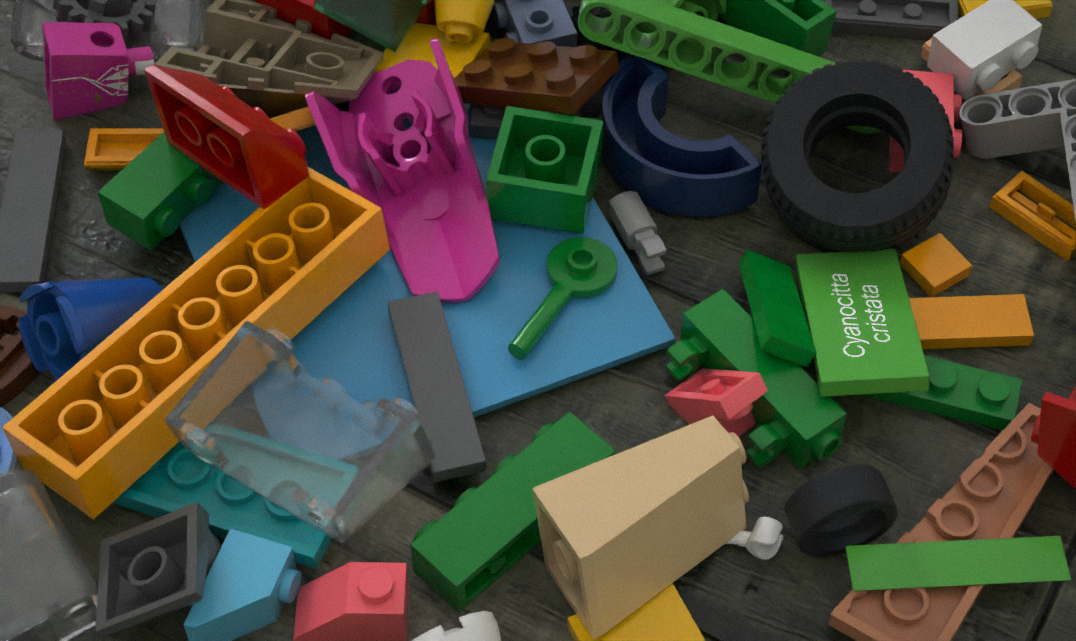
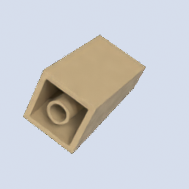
(641, 519)

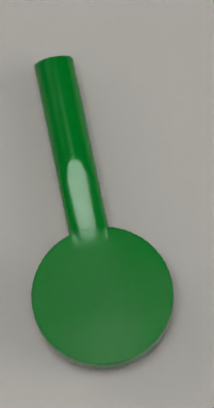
(575, 269)

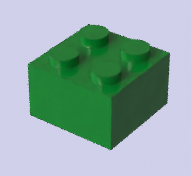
(544, 169)

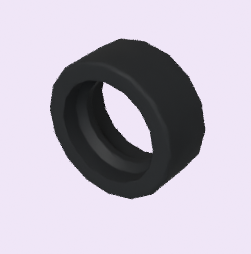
(840, 510)

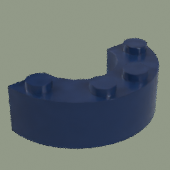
(664, 168)

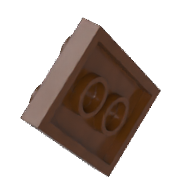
(536, 75)

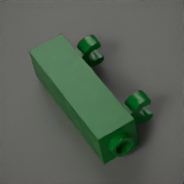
(791, 411)

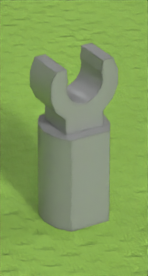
(637, 230)

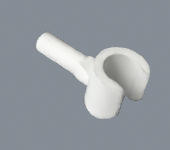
(763, 540)

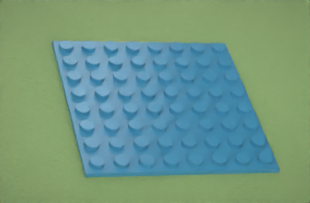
(355, 336)

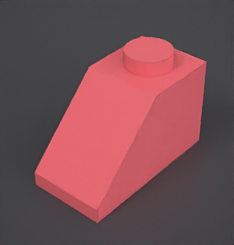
(355, 604)

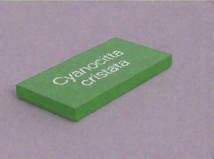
(861, 323)

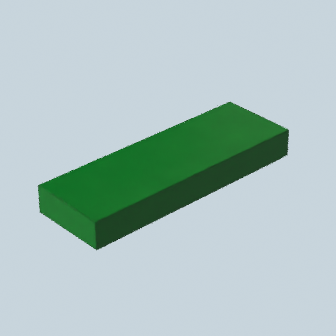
(776, 308)

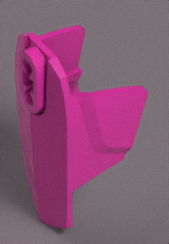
(418, 175)

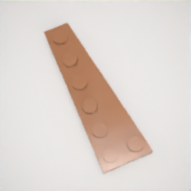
(983, 504)

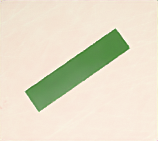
(957, 563)

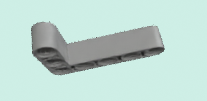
(1023, 123)

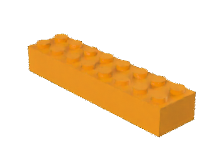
(276, 269)

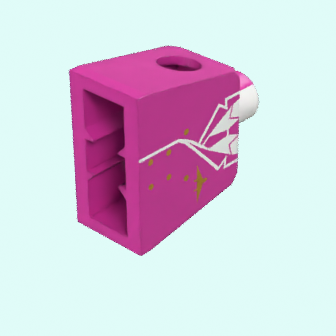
(88, 66)

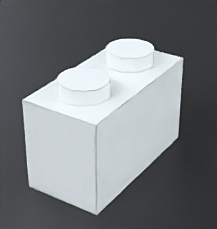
(985, 46)

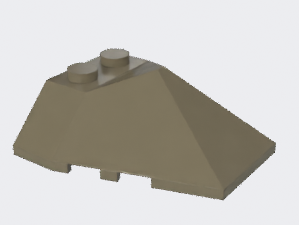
(274, 61)

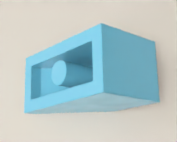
(244, 588)

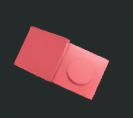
(721, 394)

